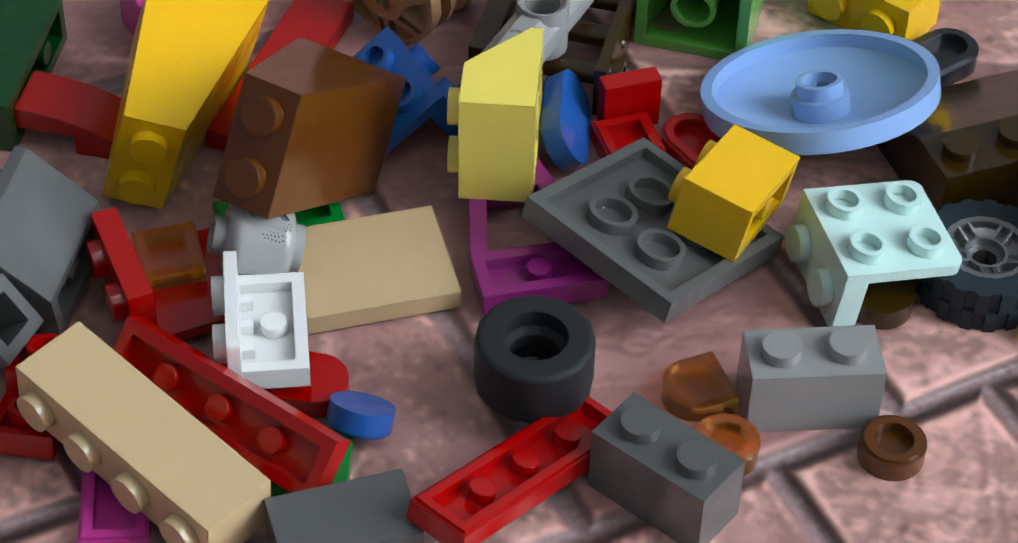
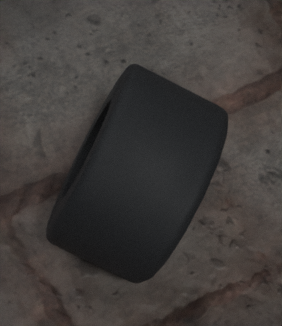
(539, 329)

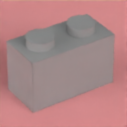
(810, 377)

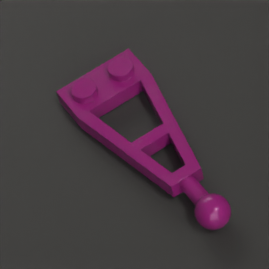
(526, 270)

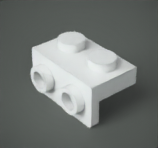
(262, 327)

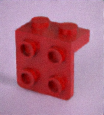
(179, 310)

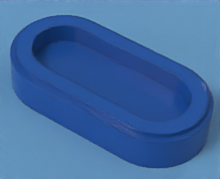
(565, 120)

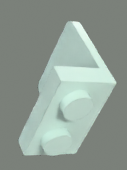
(865, 237)

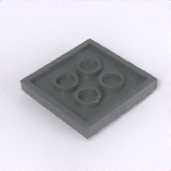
(617, 225)

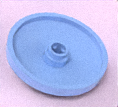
(823, 90)

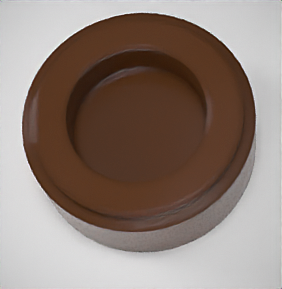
(891, 448)

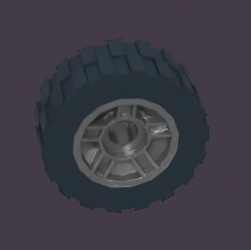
(986, 285)

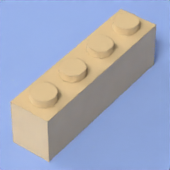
(140, 441)

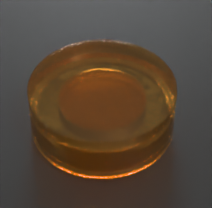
(735, 435)

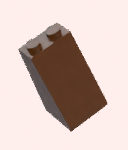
(307, 131)

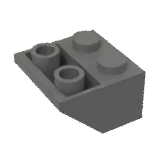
(44, 237)

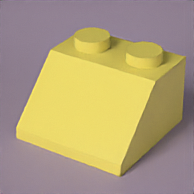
(498, 120)

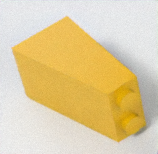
(175, 83)

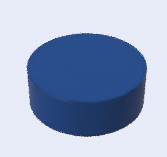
(360, 415)

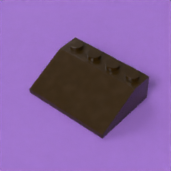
(965, 144)

